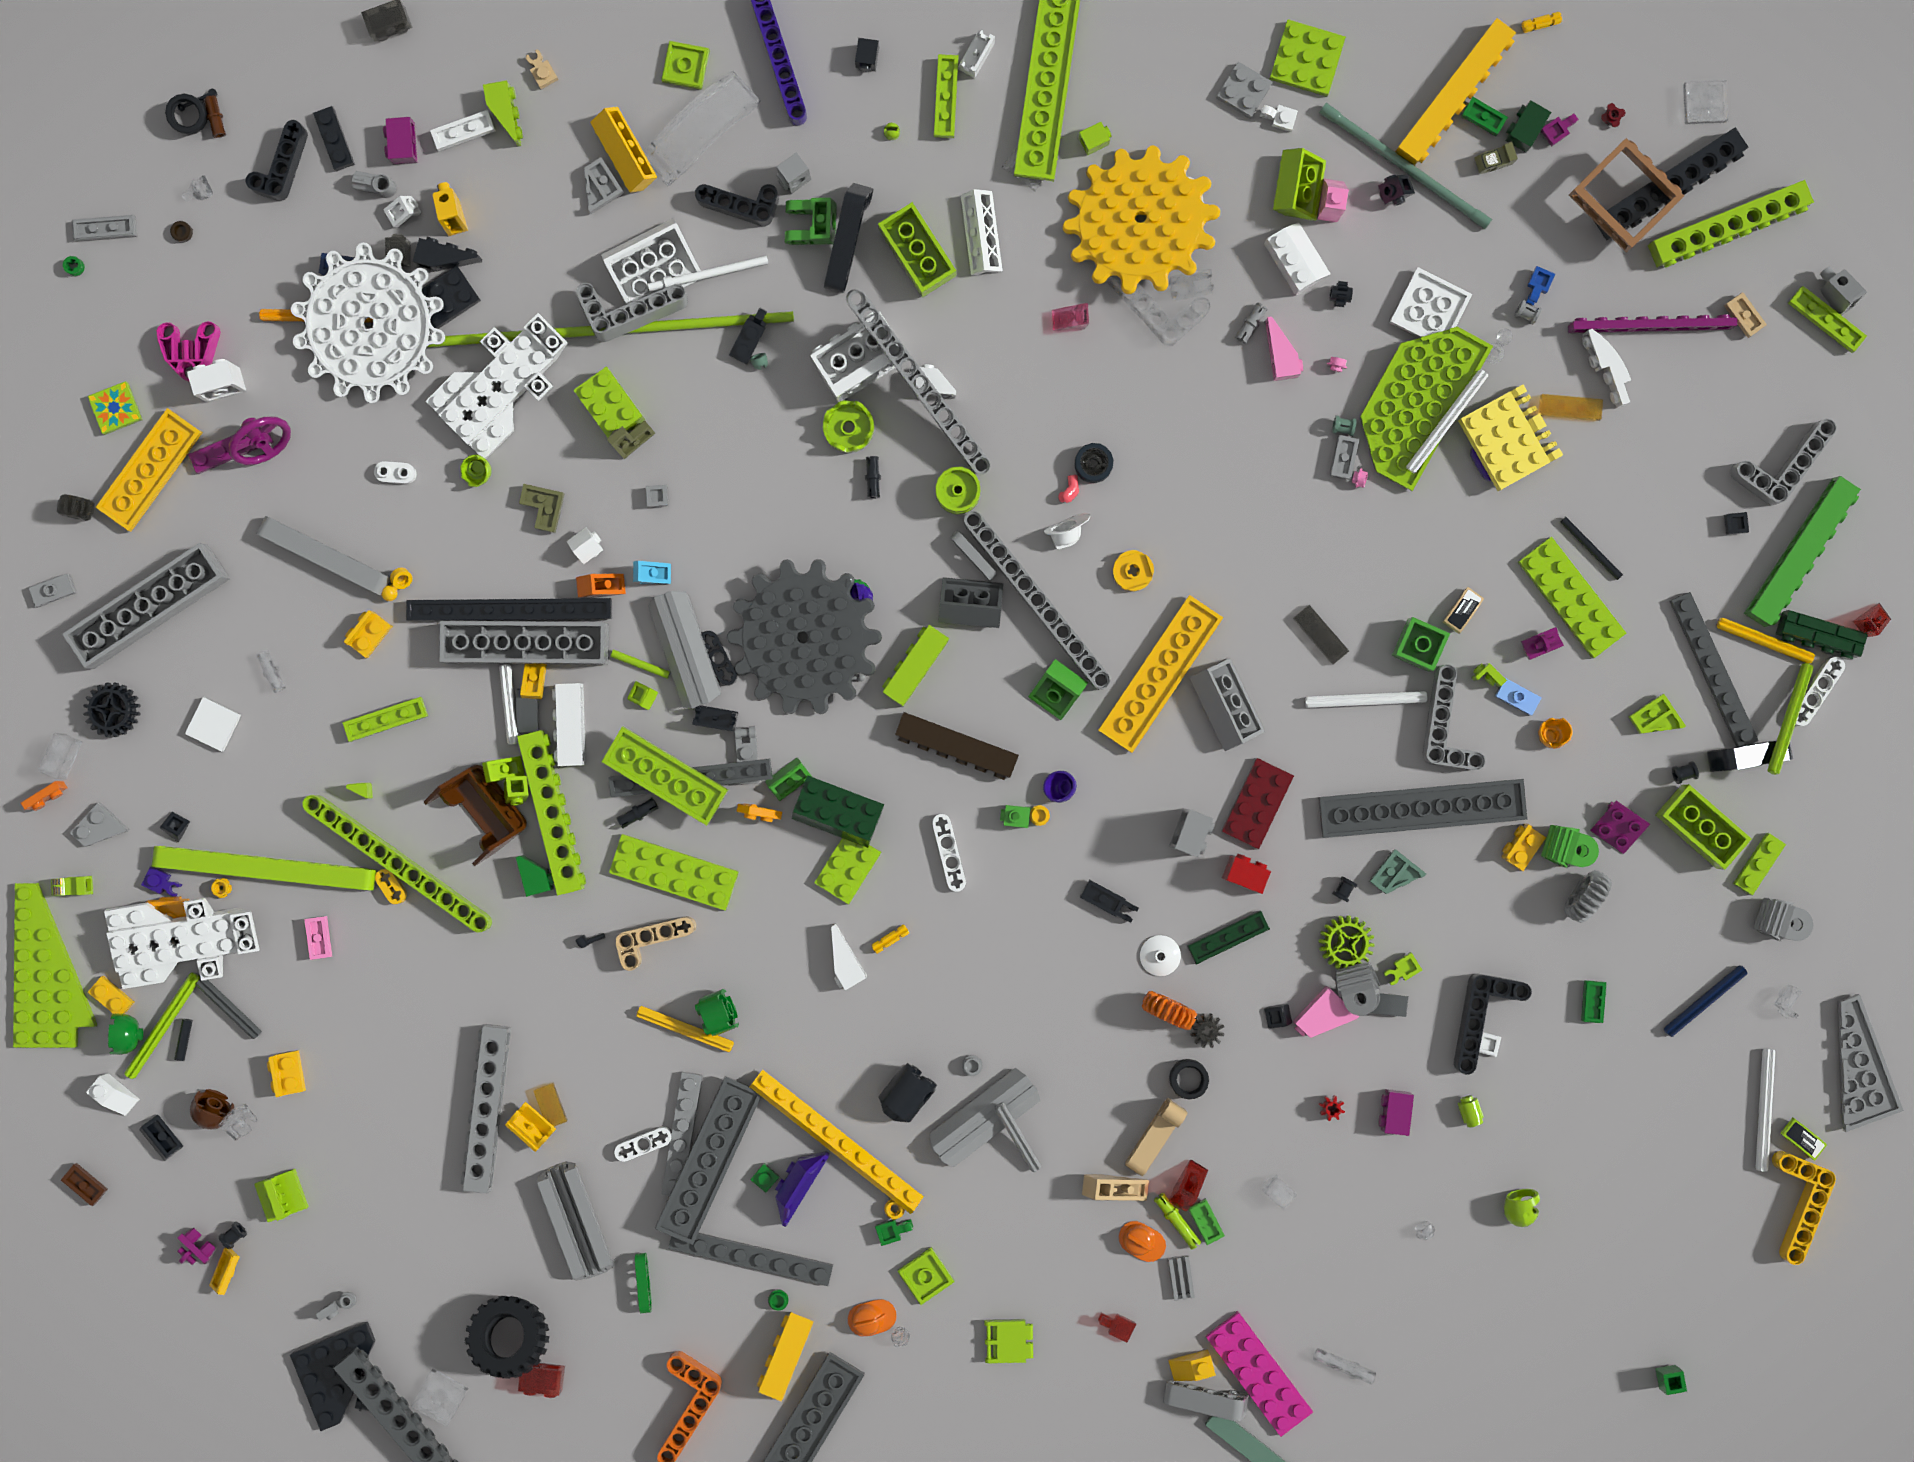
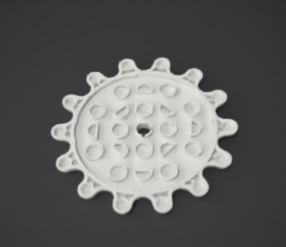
(337, 318)

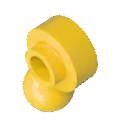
(390, 592)

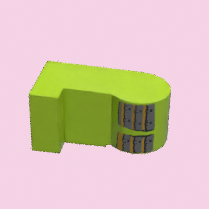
(72, 886)

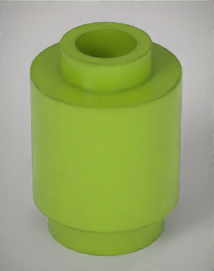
(1470, 1111)

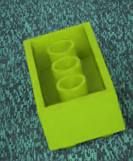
(917, 249)
(1703, 827)

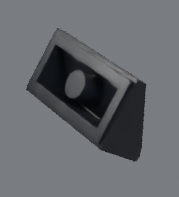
(161, 1137)

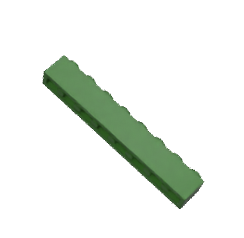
(1802, 551)

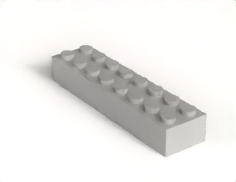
(146, 606)
(524, 642)

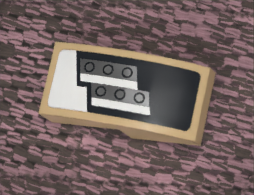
(1463, 610)

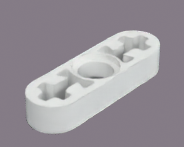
(627, 1144)

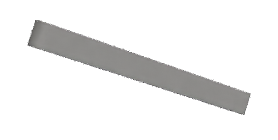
(910, 376)
(1026, 595)

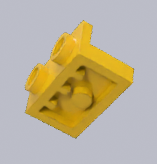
(367, 633)
(1523, 846)
(286, 1073)

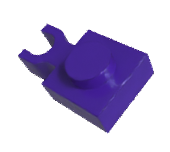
(158, 881)

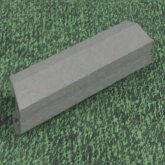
(684, 648)
(978, 1120)
(574, 1221)

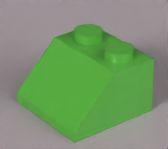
(1058, 689)

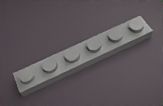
(682, 1128)

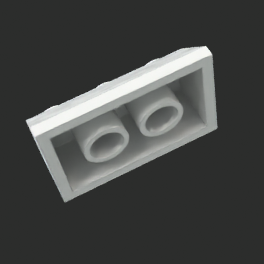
(1296, 258)

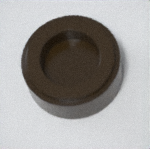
(181, 231)

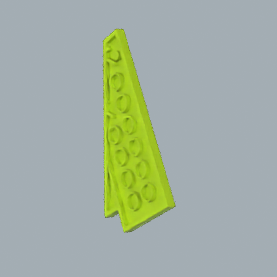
(46, 986)

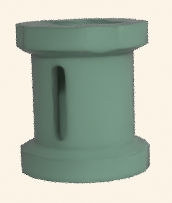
(1341, 421)

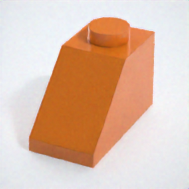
(600, 585)

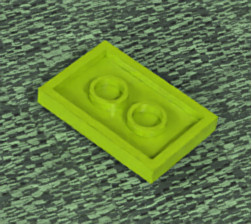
(847, 869)

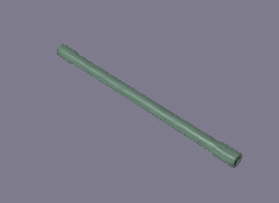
(1474, 214)

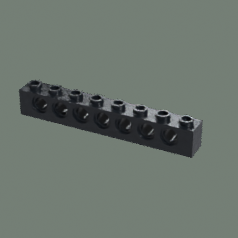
(1730, 142)

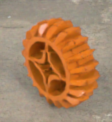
(1169, 1010)

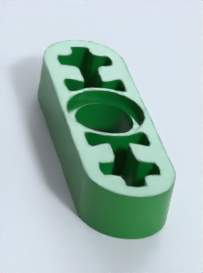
(643, 1283)

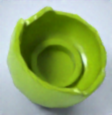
(475, 470)

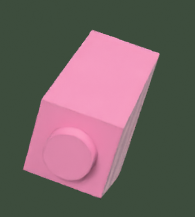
(1332, 200)
(1323, 1014)

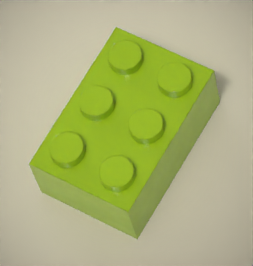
(608, 402)

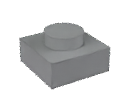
(657, 495)

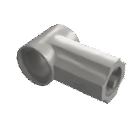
(372, 183)

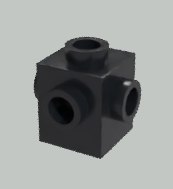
(1396, 189)

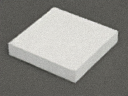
(213, 724)

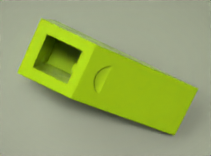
(499, 100)

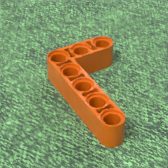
(692, 1409)

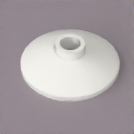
(1149, 954)

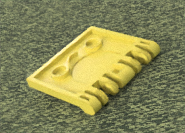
(1507, 440)

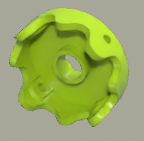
(848, 412)

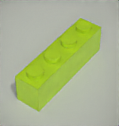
(916, 664)

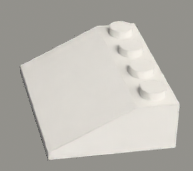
(650, 259)

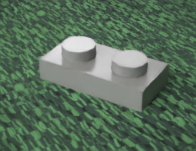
(1344, 457)

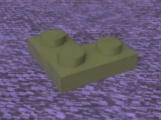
(627, 443)
(548, 504)

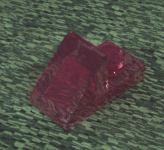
(1070, 317)

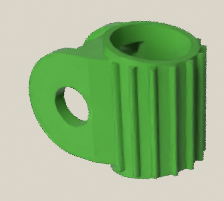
(1562, 845)

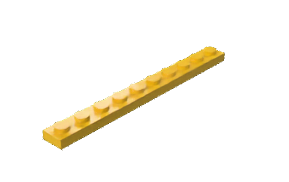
(836, 1141)

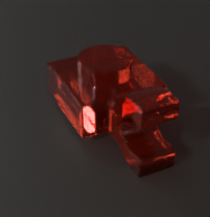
(1119, 1327)

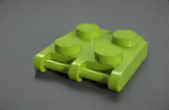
(1009, 1341)

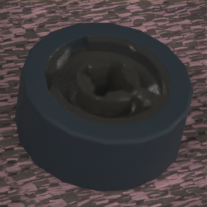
(1096, 452)

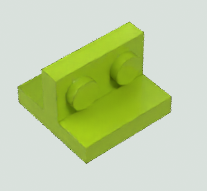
(281, 1195)

